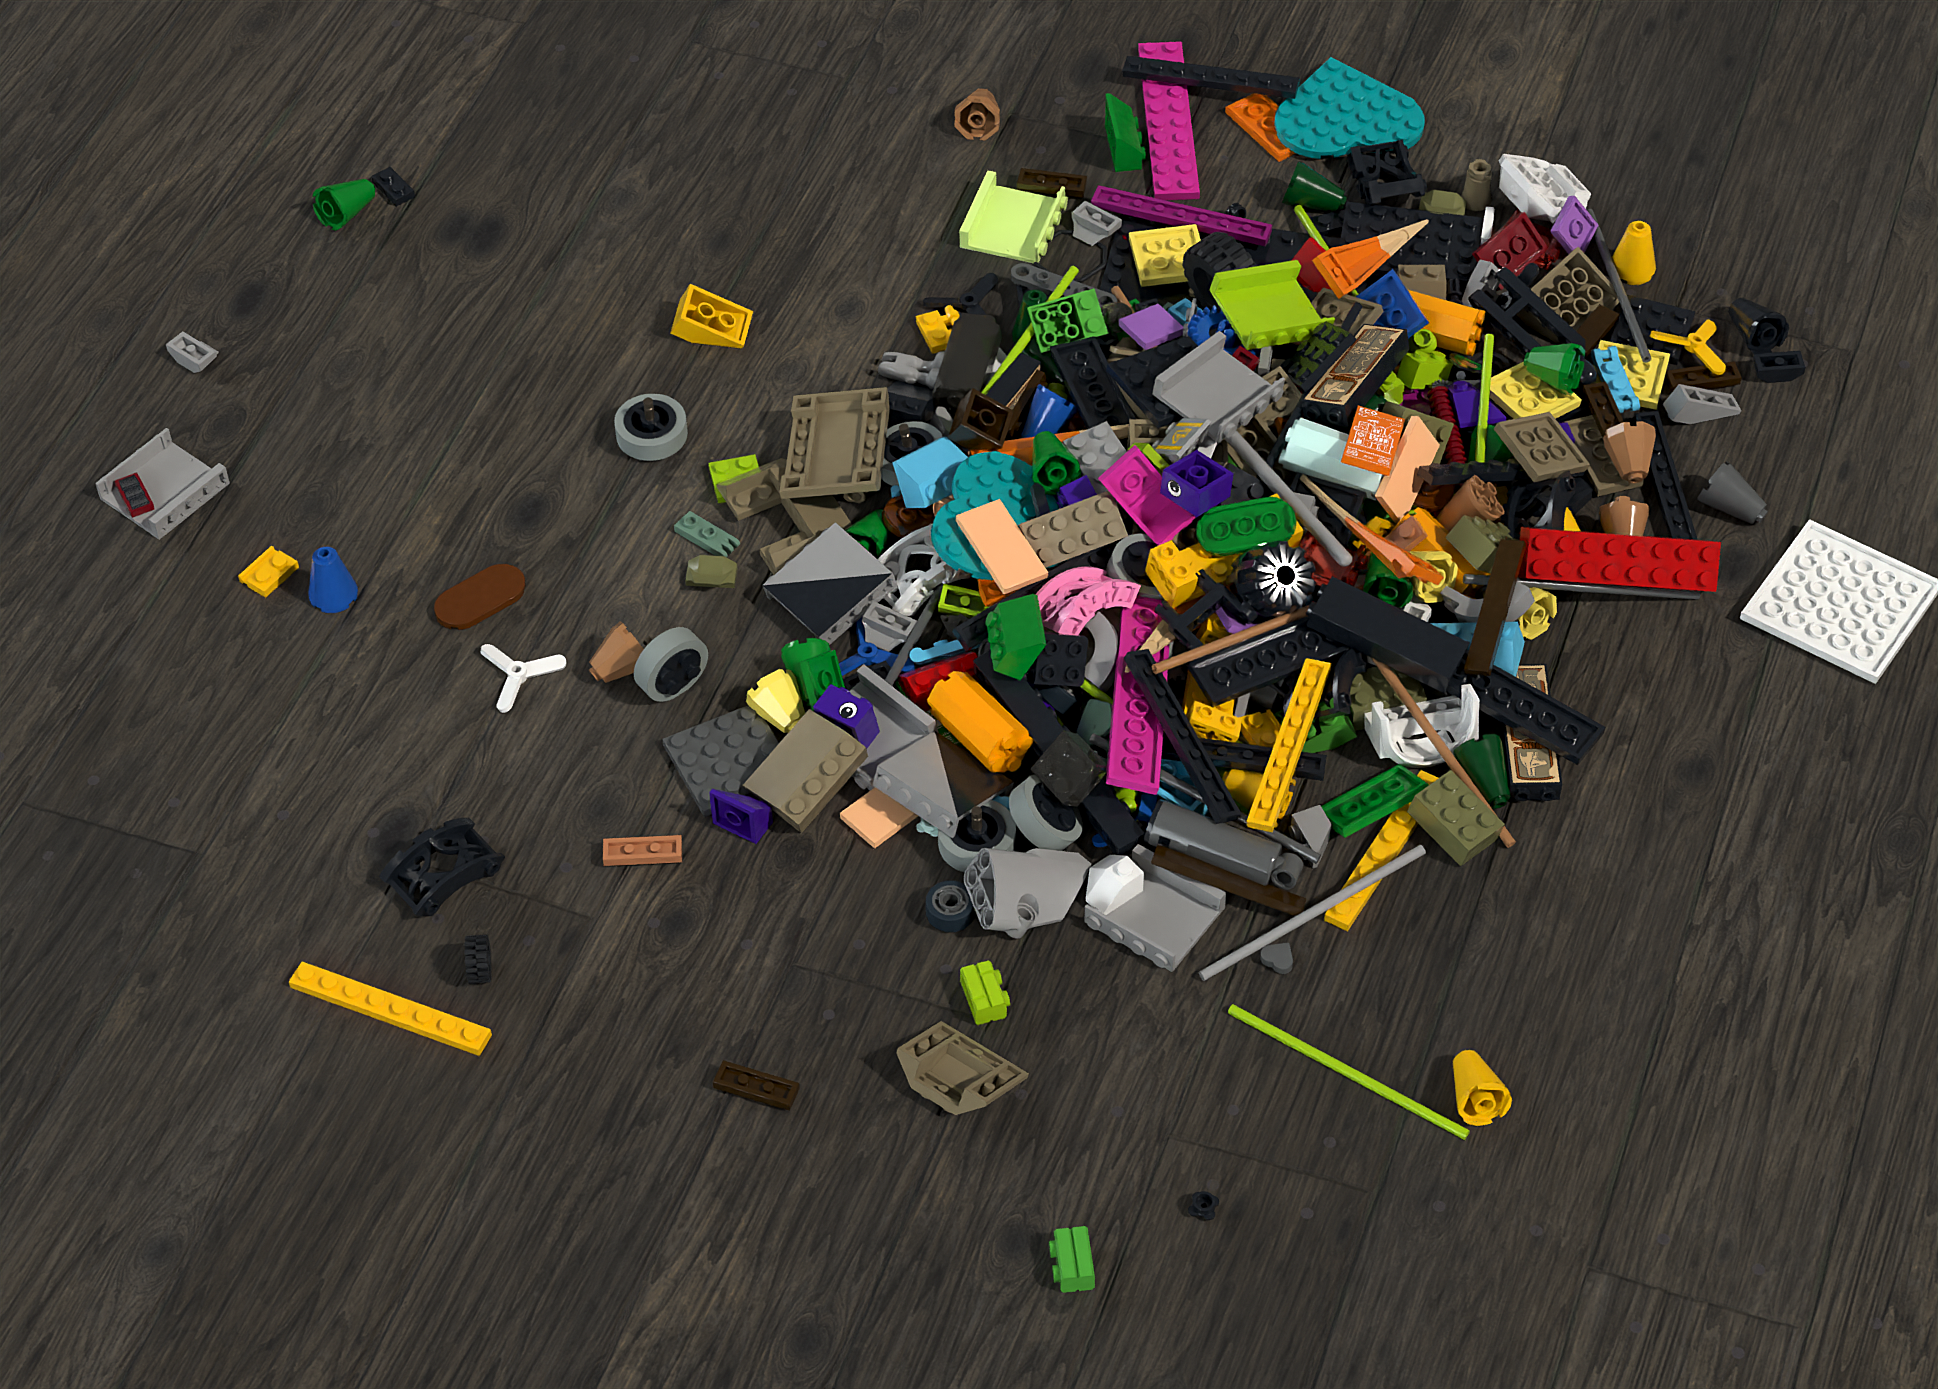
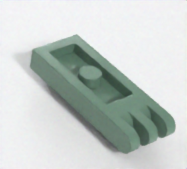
(706, 535)

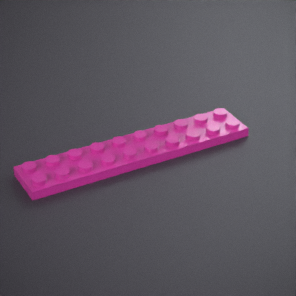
(1169, 129)
(1134, 728)

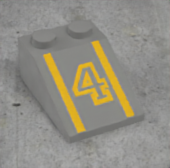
(1182, 439)

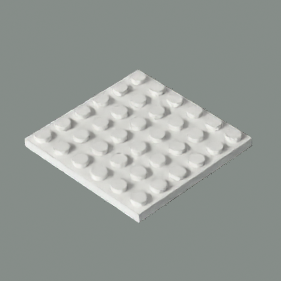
(1841, 601)

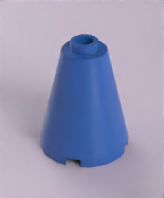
(1047, 413)
(330, 582)

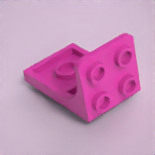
(1137, 489)

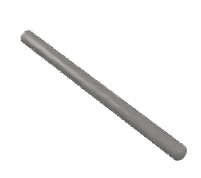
(1277, 486)

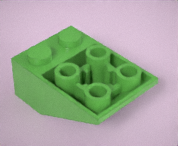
(1067, 319)
(1326, 733)

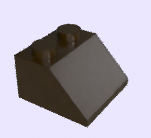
(980, 422)

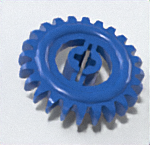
(1205, 321)

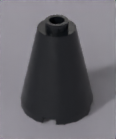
(1758, 325)

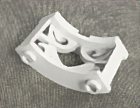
(916, 593)

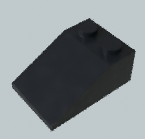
(909, 403)

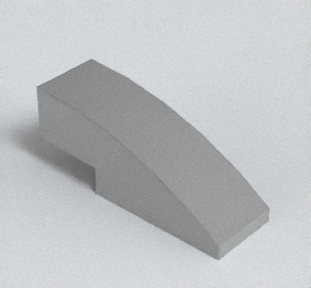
(1482, 279)

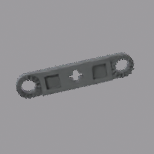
(1047, 282)

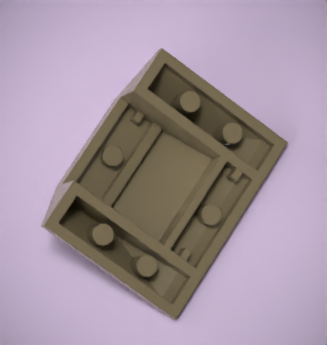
(956, 1070)

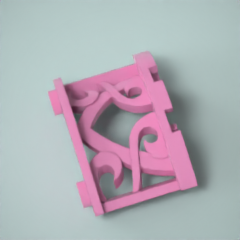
(1096, 593)

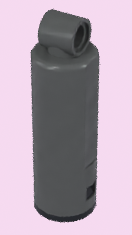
(1222, 845)

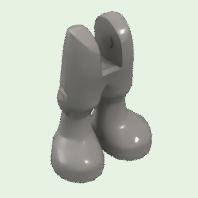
(910, 368)

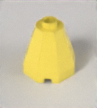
(1442, 562)
(1535, 619)
(777, 700)

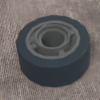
(939, 908)

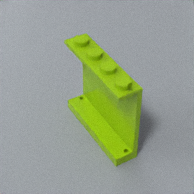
(1266, 304)

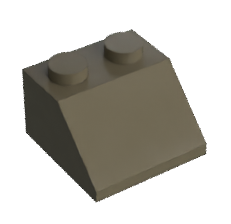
(1424, 279)

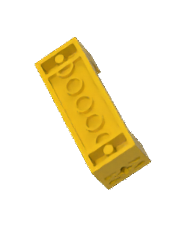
(1175, 570)
(1210, 721)

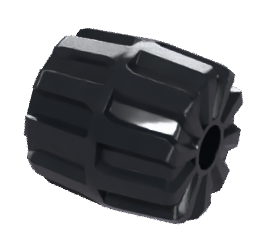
(1272, 578)

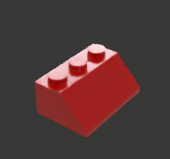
(1309, 274)
(920, 682)

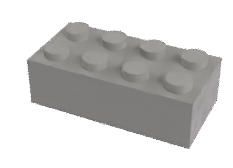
(1096, 452)

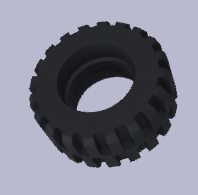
(1209, 256)

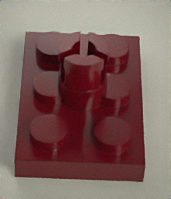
(1513, 246)

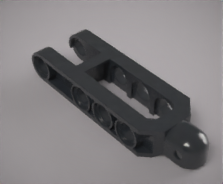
(1529, 301)

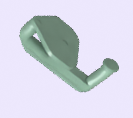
(1096, 720)

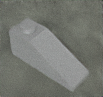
(1697, 405)

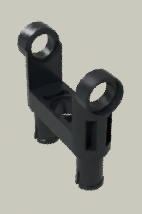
(1216, 596)

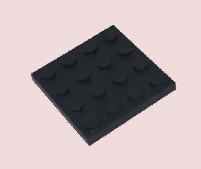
(1138, 374)

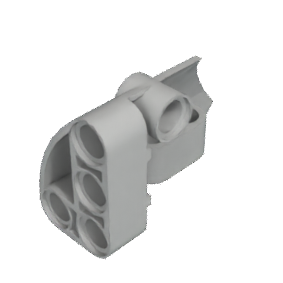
(1023, 889)

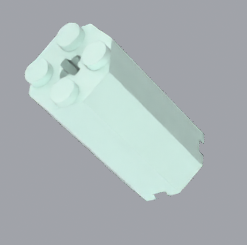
(1318, 453)

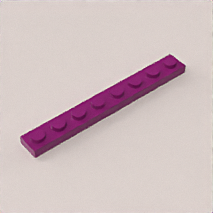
(1181, 215)

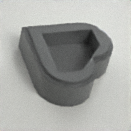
(1278, 957)

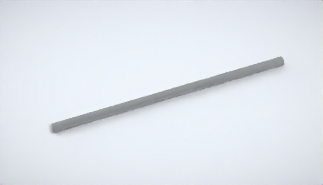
(1312, 912)

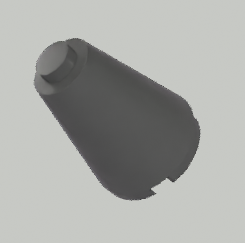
(1733, 495)

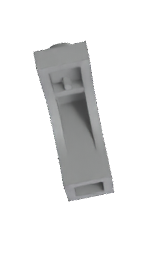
(1468, 609)
(1102, 665)

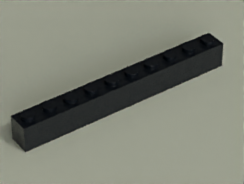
(1101, 805)

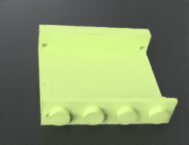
(1011, 221)

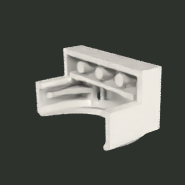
(1445, 714)

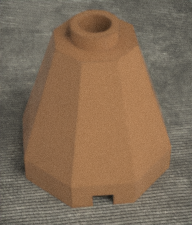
(978, 115)
(1631, 449)
(616, 655)

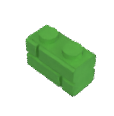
(1073, 1259)

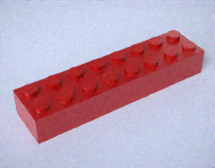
(1620, 559)

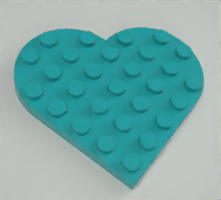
(1346, 110)
(976, 483)

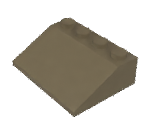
(1572, 291)
(806, 769)

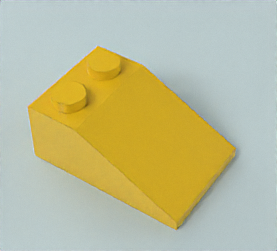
(710, 319)

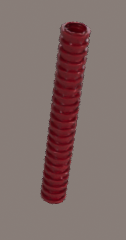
(1442, 409)

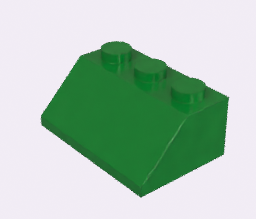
(1123, 135)
(1015, 635)

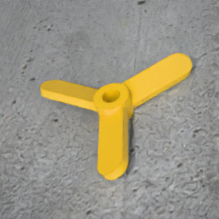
(1696, 344)

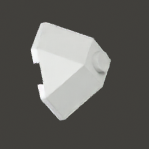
(1113, 883)

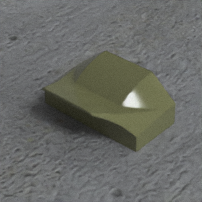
(1443, 202)
(711, 572)

